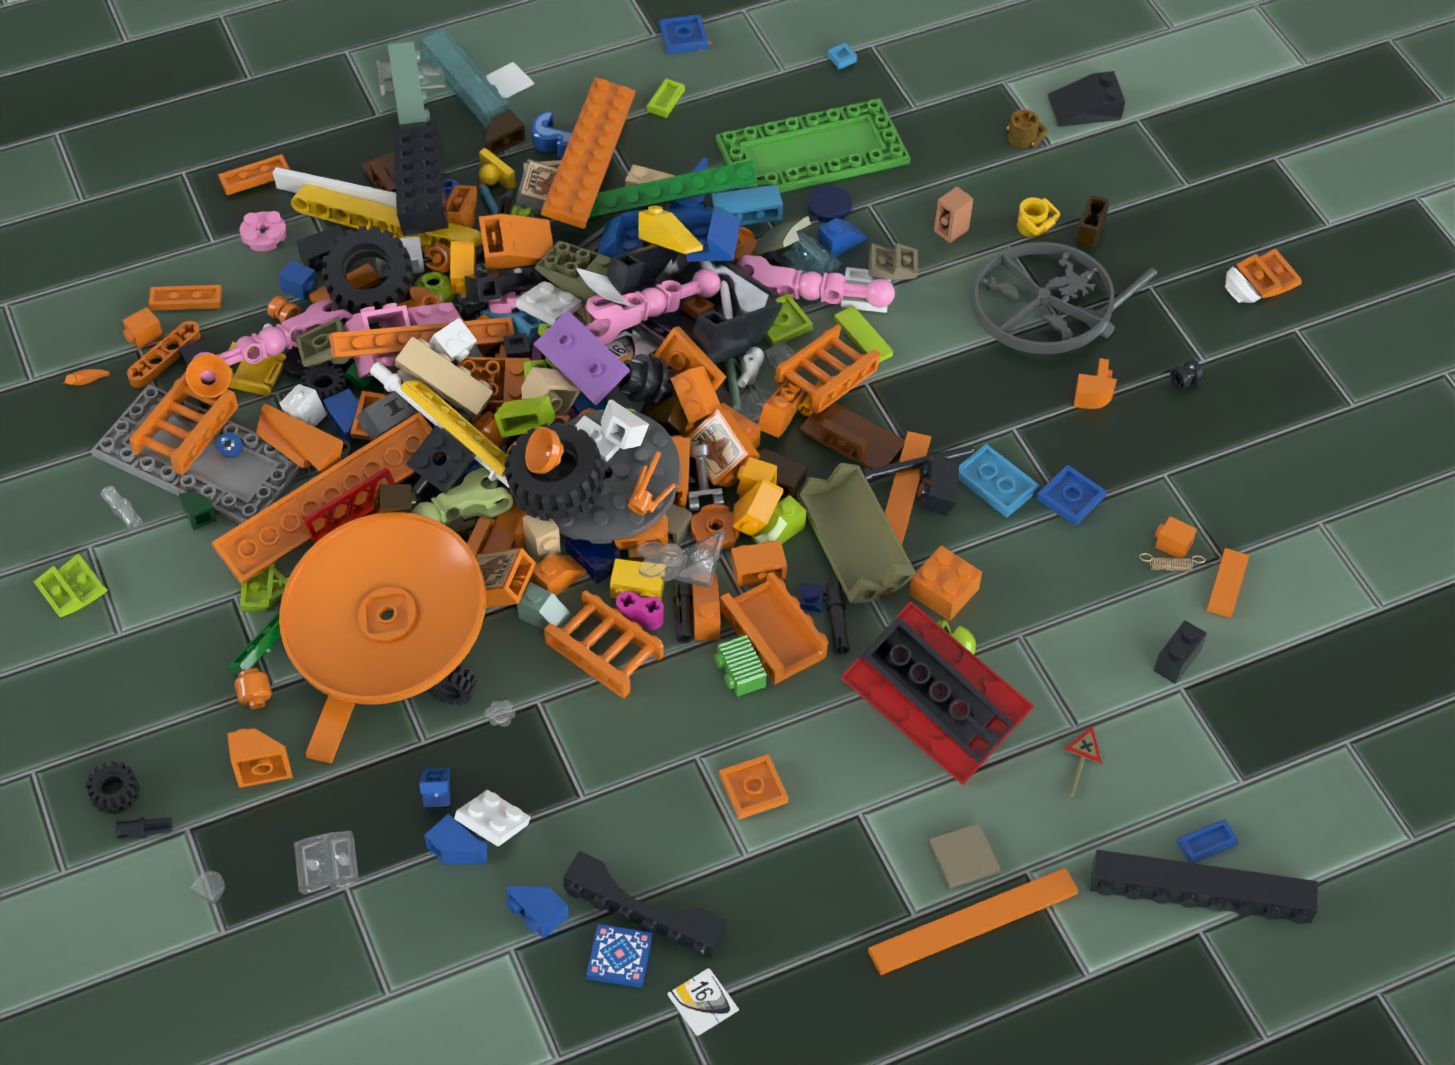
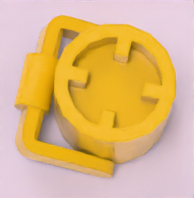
(1033, 217)

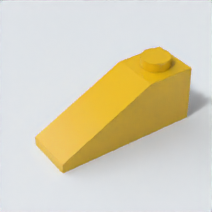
(666, 231)

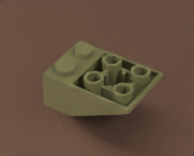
(560, 268)

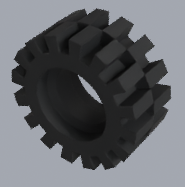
(325, 373)
(455, 687)
(116, 800)

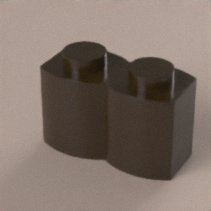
(1092, 221)

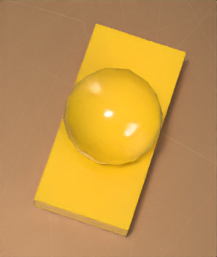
(495, 170)

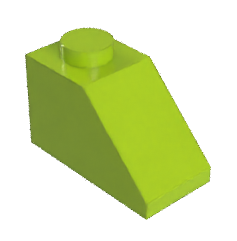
(784, 523)

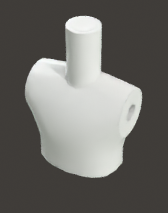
(750, 366)

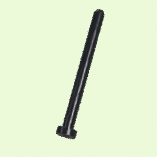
(914, 463)

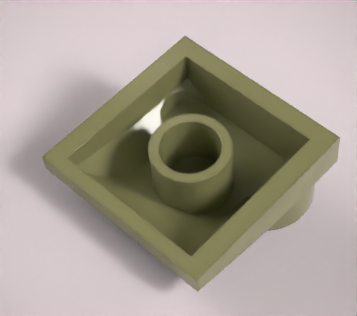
(315, 344)

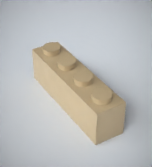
(443, 377)

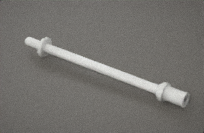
(392, 382)

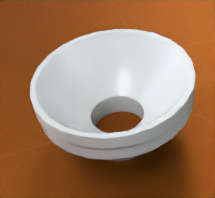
(1240, 287)

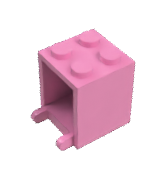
(389, 317)

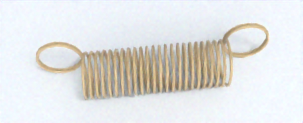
(1168, 567)

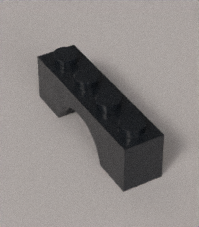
(496, 283)

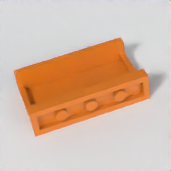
(776, 628)

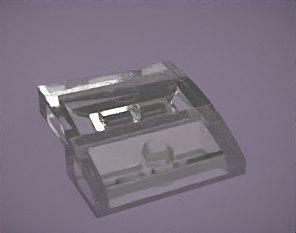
(326, 861)

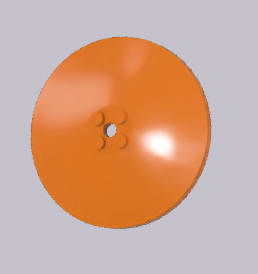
(373, 567)

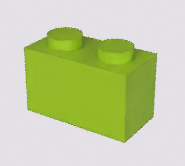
(522, 415)

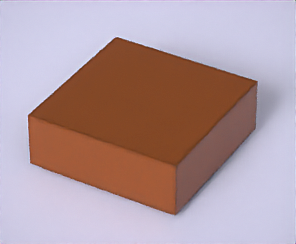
(696, 305)

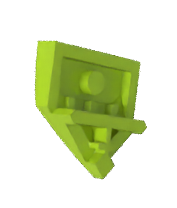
(262, 590)

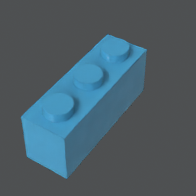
(752, 204)

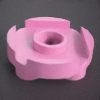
(270, 222)
(505, 303)

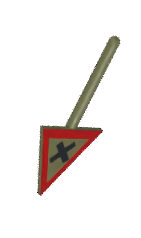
(1086, 748)

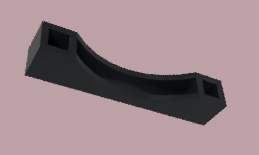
(692, 929)

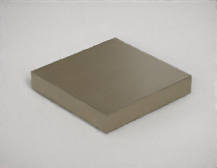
(964, 856)

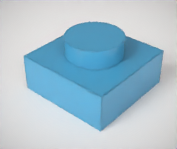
(842, 55)

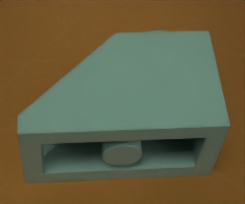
(542, 608)

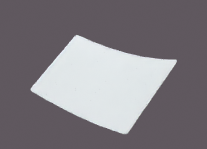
(603, 286)

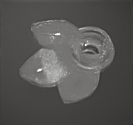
(660, 560)

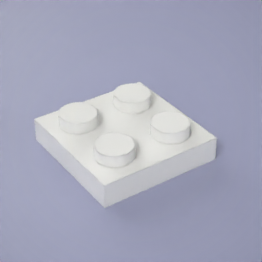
(548, 302)
(492, 817)

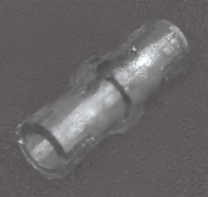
(121, 507)

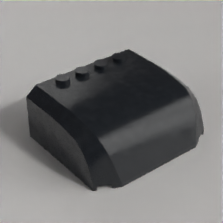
(715, 335)

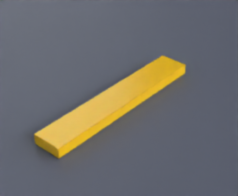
(456, 425)

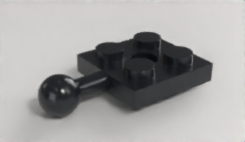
(440, 476)

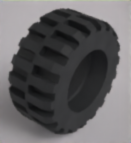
(362, 245)
(561, 497)

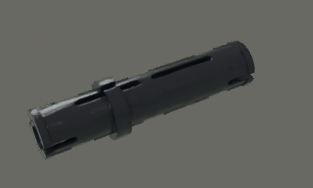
(682, 598)
(836, 608)

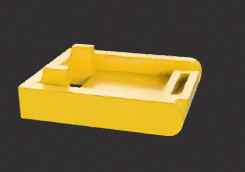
(257, 377)

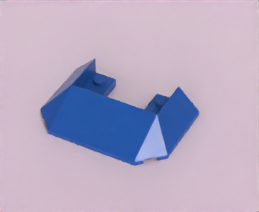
(710, 226)

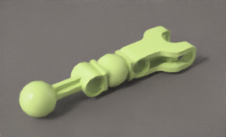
(468, 500)

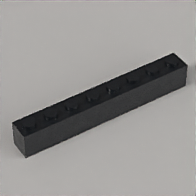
(1204, 886)

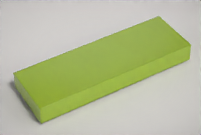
(862, 333)

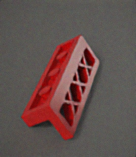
(350, 514)

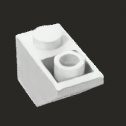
(622, 426)

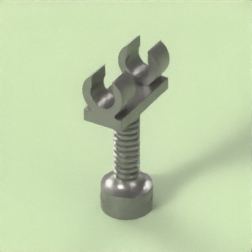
(700, 453)

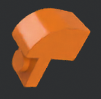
(1097, 390)

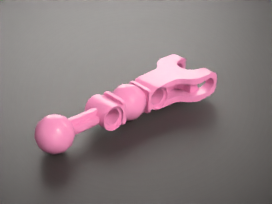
(812, 284)
(664, 298)
(274, 340)

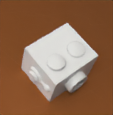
(453, 341)
(304, 405)

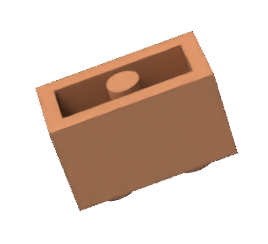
(953, 214)

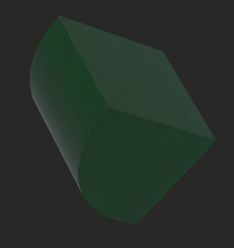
(197, 509)

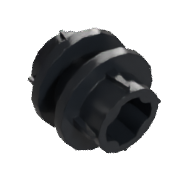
(647, 380)

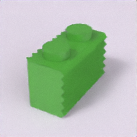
(741, 665)

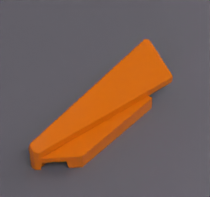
(298, 440)

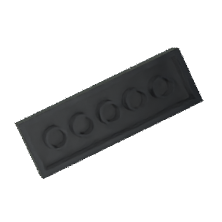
(420, 180)

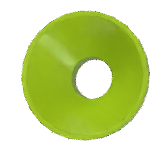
(442, 290)

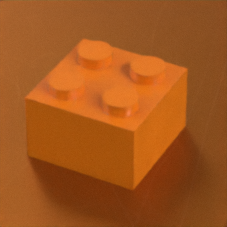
(945, 583)

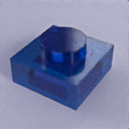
(811, 596)

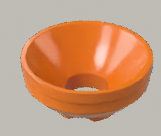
(209, 363)
(543, 451)

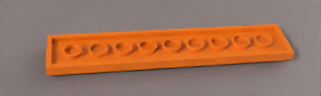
(588, 153)
(280, 527)

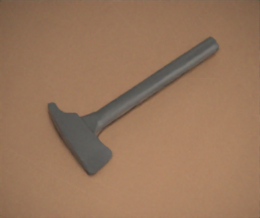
(1119, 299)

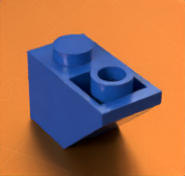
(454, 844)
(538, 906)

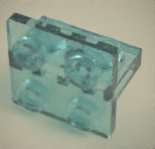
(811, 256)

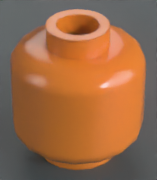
(252, 688)

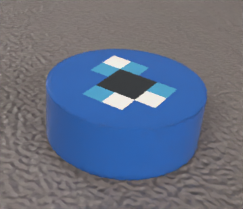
(229, 445)

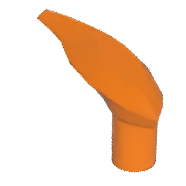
(85, 376)

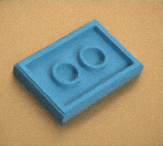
(997, 480)

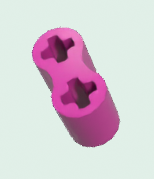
(644, 611)

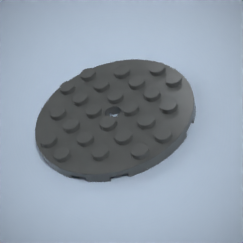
(609, 515)

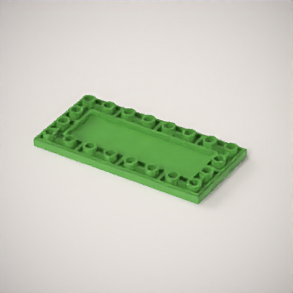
(817, 146)

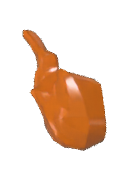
(440, 257)

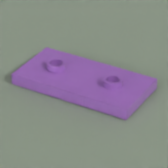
(582, 357)

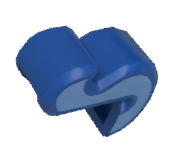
(548, 138)

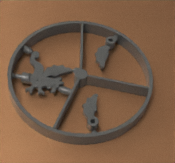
(1072, 281)

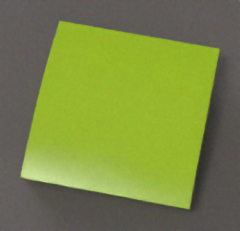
(70, 586)

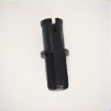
(143, 827)

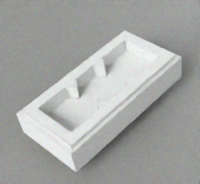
(606, 447)

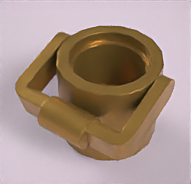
(1024, 129)

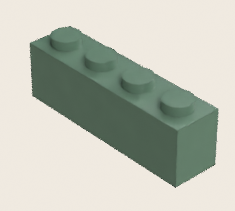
(407, 85)

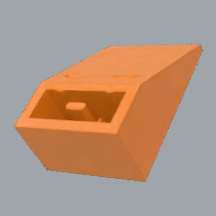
(514, 240)
(502, 374)

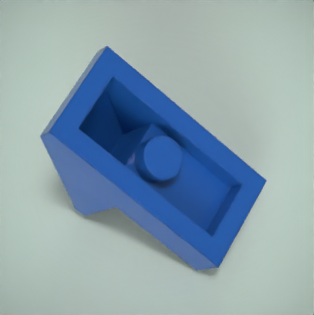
(435, 787)

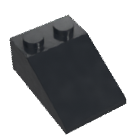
(1088, 100)

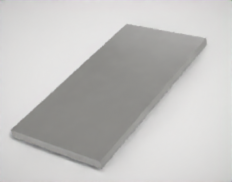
(234, 485)

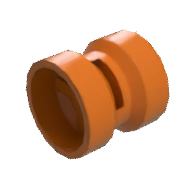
(281, 309)

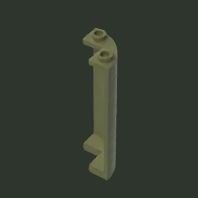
(855, 534)

